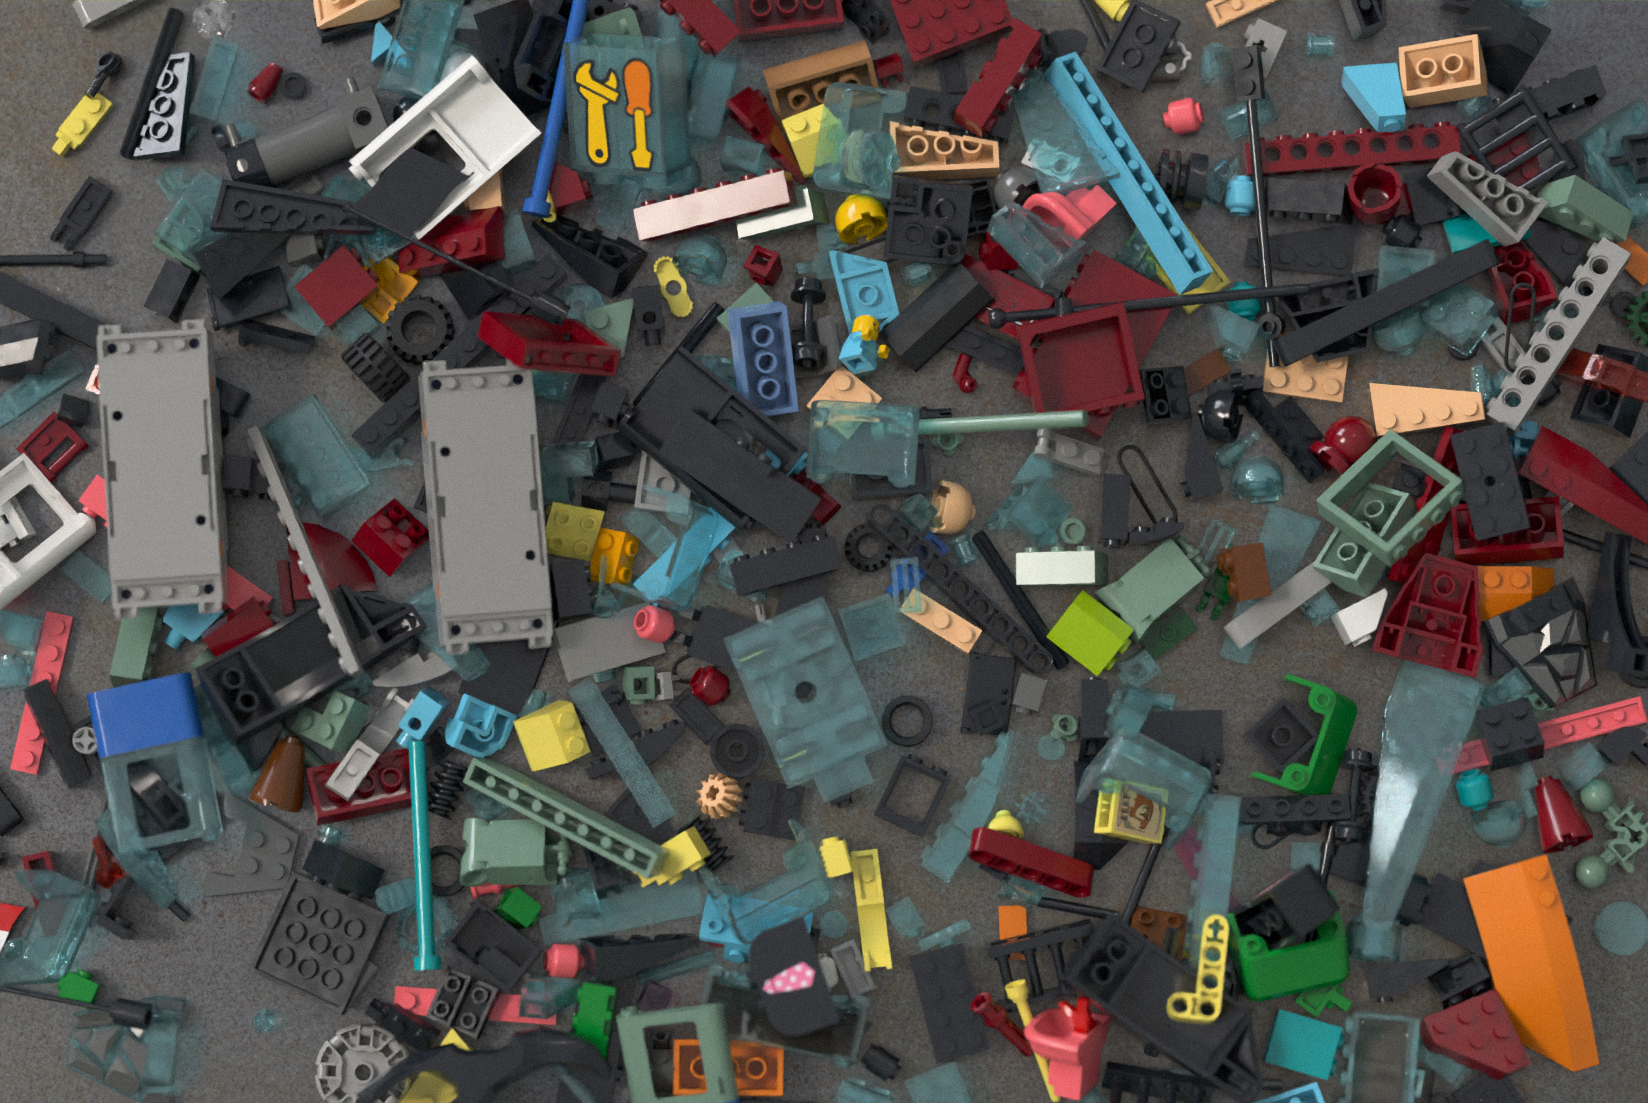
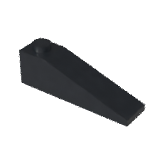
(599, 260)

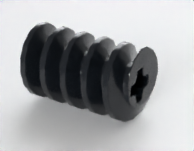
(446, 788)
(717, 856)

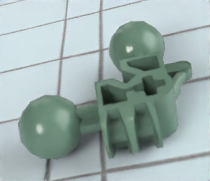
(1593, 870)

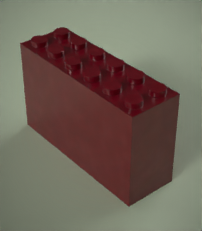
(1090, 358)

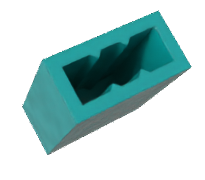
(1303, 1044)

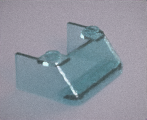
(689, 556)
(1152, 772)
(778, 901)
(54, 932)

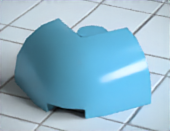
(479, 727)

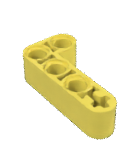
(1205, 969)

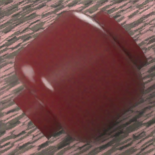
(710, 685)

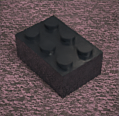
(879, 486)

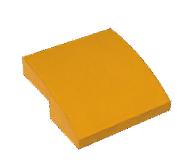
(393, 288)

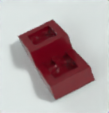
(828, 505)

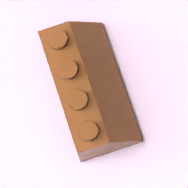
(804, 82)

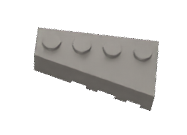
(1487, 197)

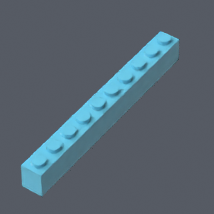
(1137, 185)

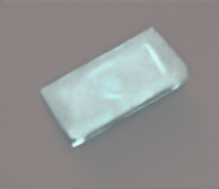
(1235, 116)

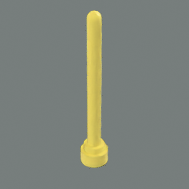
(1018, 993)

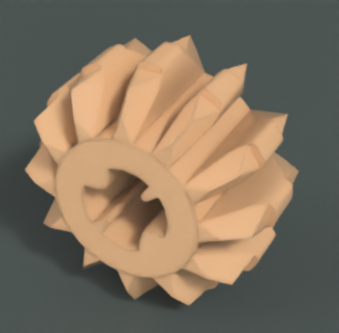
(719, 796)

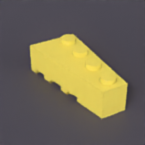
(431, 1088)

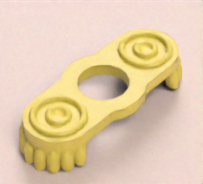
(666, 272)

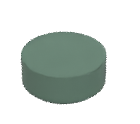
(1072, 531)

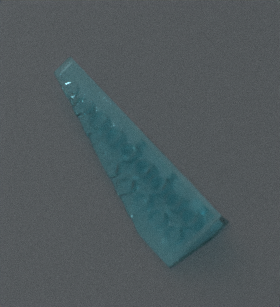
(1420, 749)

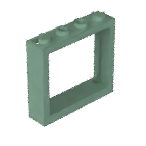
(1362, 471)

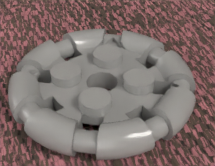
(357, 1055)

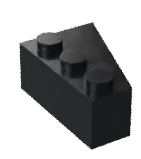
(1308, 200)

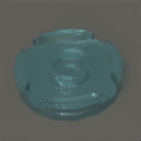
(1621, 928)

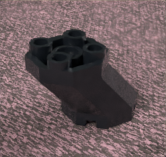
(25, 347)

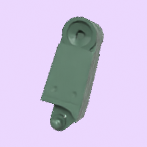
(1155, 586)
(512, 853)

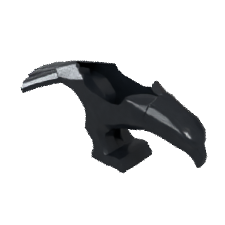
(483, 1073)

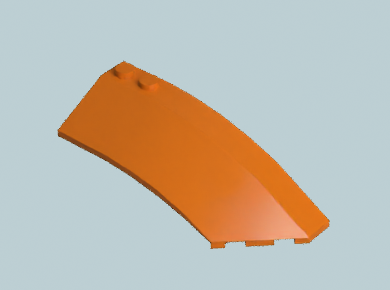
(1534, 960)

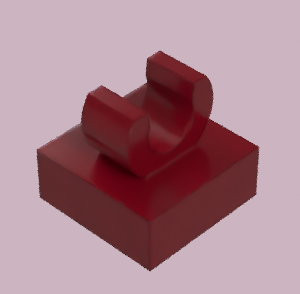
(887, 66)

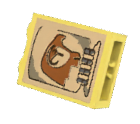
(1130, 817)

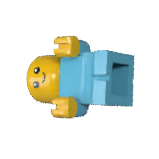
(860, 347)

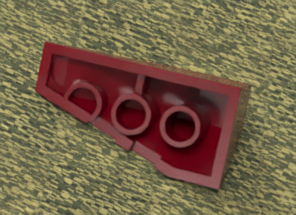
(755, 118)

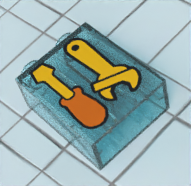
(627, 107)

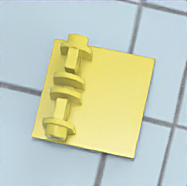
(572, 530)

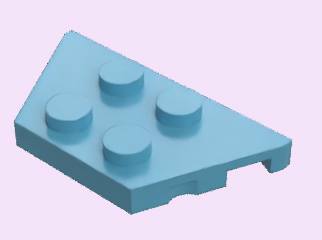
(863, 288)

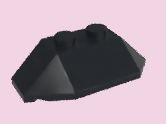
(1087, 845)

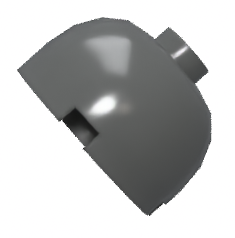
(1015, 185)

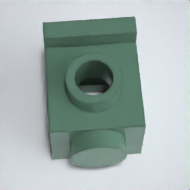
(645, 675)

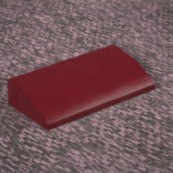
(382, 789)

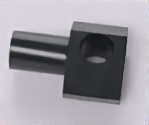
(612, 491)

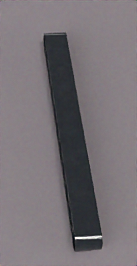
(85, 330)

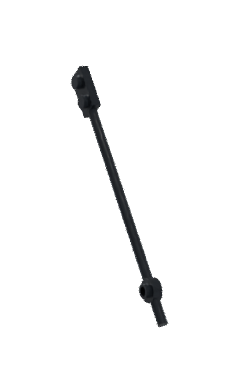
(1249, 88)
(1411, 481)

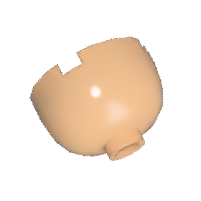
(953, 508)

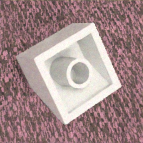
(1360, 619)

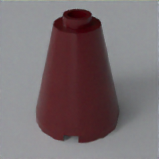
(1558, 817)

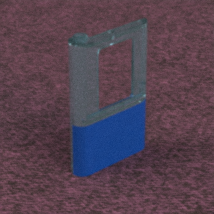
(148, 723)

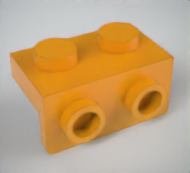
(620, 552)

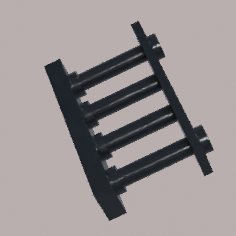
(1027, 945)
(1154, 1083)

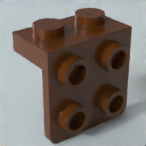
(1153, 923)

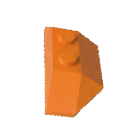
(1510, 586)

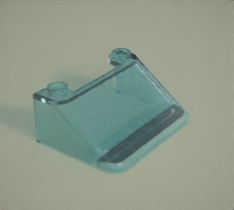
(845, 109)

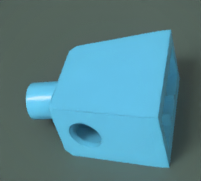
(188, 624)
(428, 708)

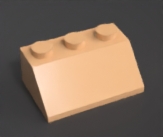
(1442, 71)

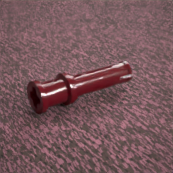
(996, 1017)

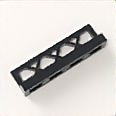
(56, 733)

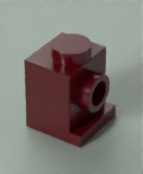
(763, 271)

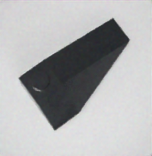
(615, 959)

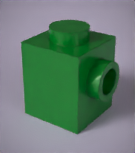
(518, 908)
(79, 986)

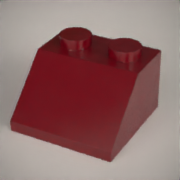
(569, 190)

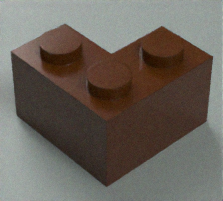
(1247, 571)

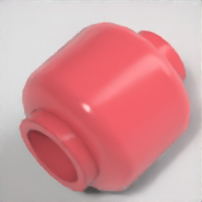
(1184, 116)
(654, 624)
(563, 961)

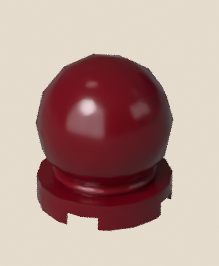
(1344, 443)

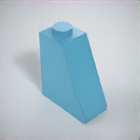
(1377, 94)

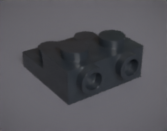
(770, 808)

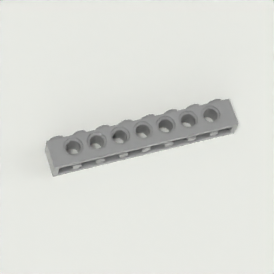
(1605, 254)

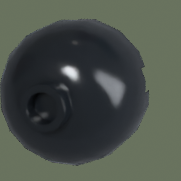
(1221, 415)

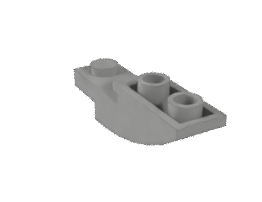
(412, 672)

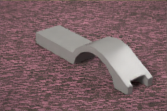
(369, 746)

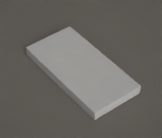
(603, 644)

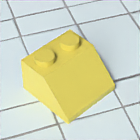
(803, 134)
(551, 735)

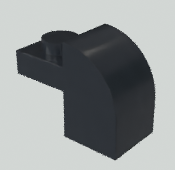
(1620, 743)

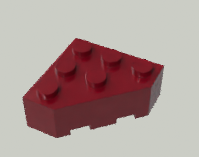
(1476, 1036)

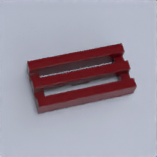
(286, 589)

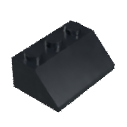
(1608, 409)

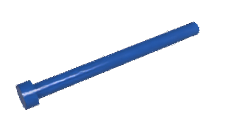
(538, 204)

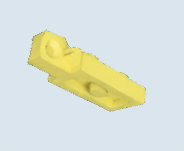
(81, 123)

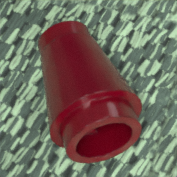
(265, 82)

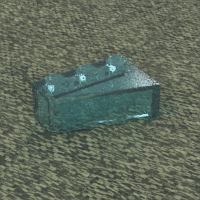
(1033, 243)

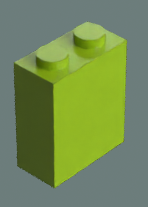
(1091, 634)

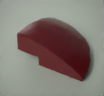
(338, 561)

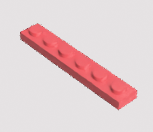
(48, 666)
(505, 1009)

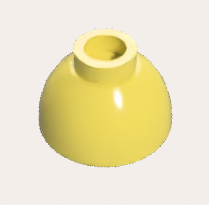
(1007, 824)

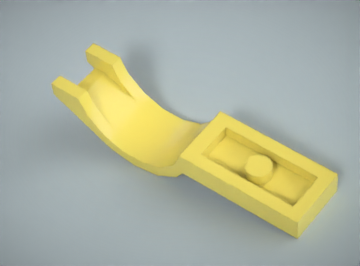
(871, 909)

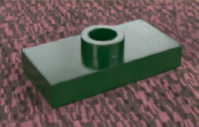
(1168, 633)

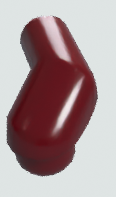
(961, 375)

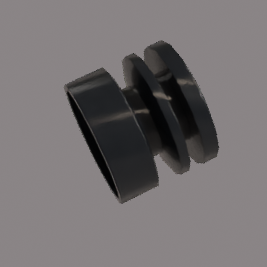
(1183, 179)

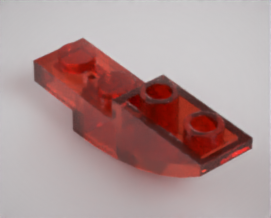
(1605, 373)

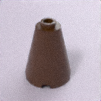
(282, 777)

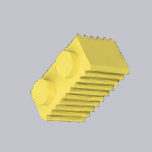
(836, 857)

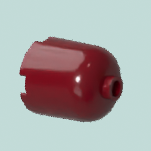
(1374, 193)

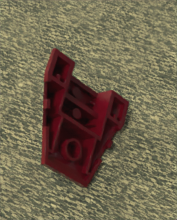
(1435, 617)

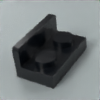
(1460, 981)

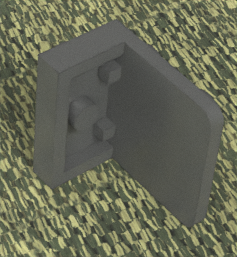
(825, 333)

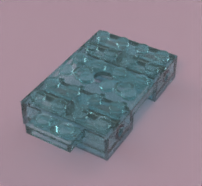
(814, 738)

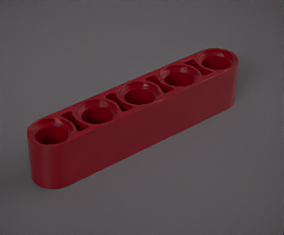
(1031, 862)

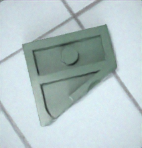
(612, 322)

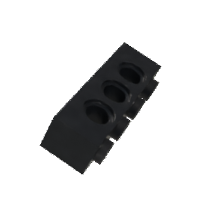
(947, 103)

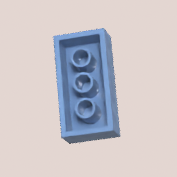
(763, 357)

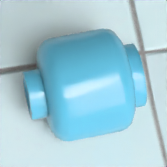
(1240, 196)

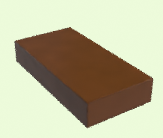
(1204, 371)

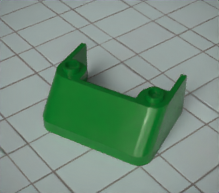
(1332, 741)
(1293, 968)

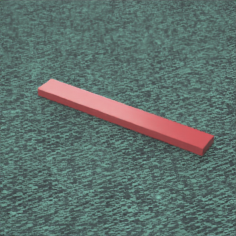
(1568, 729)

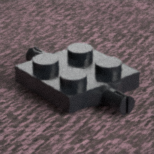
(1635, 156)

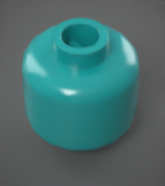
(1245, 308)
(1474, 789)

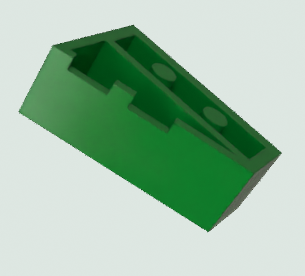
(596, 1014)

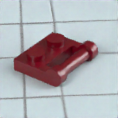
(46, 440)

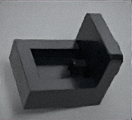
(436, 748)

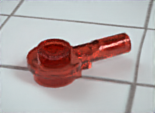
(108, 870)

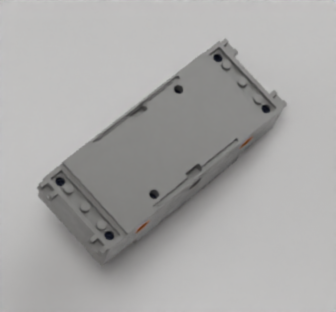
(163, 469)
(484, 506)

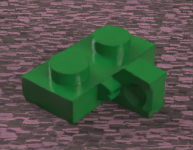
(1317, 999)

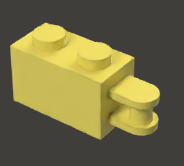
(686, 852)

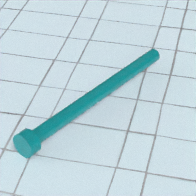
(422, 859)

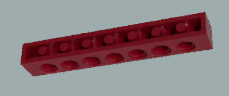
(1443, 132)

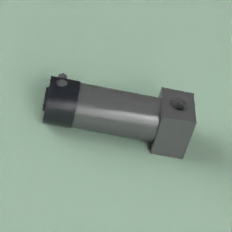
(307, 142)

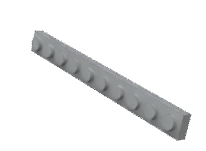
(308, 563)

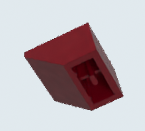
(391, 537)

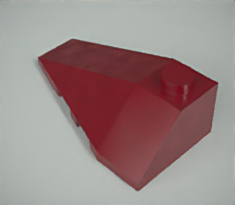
(1516, 267)

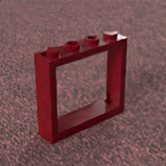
(524, 335)
(1102, 405)

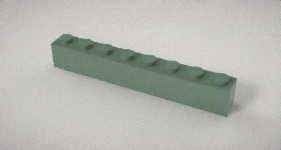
(566, 816)

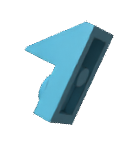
(381, 44)

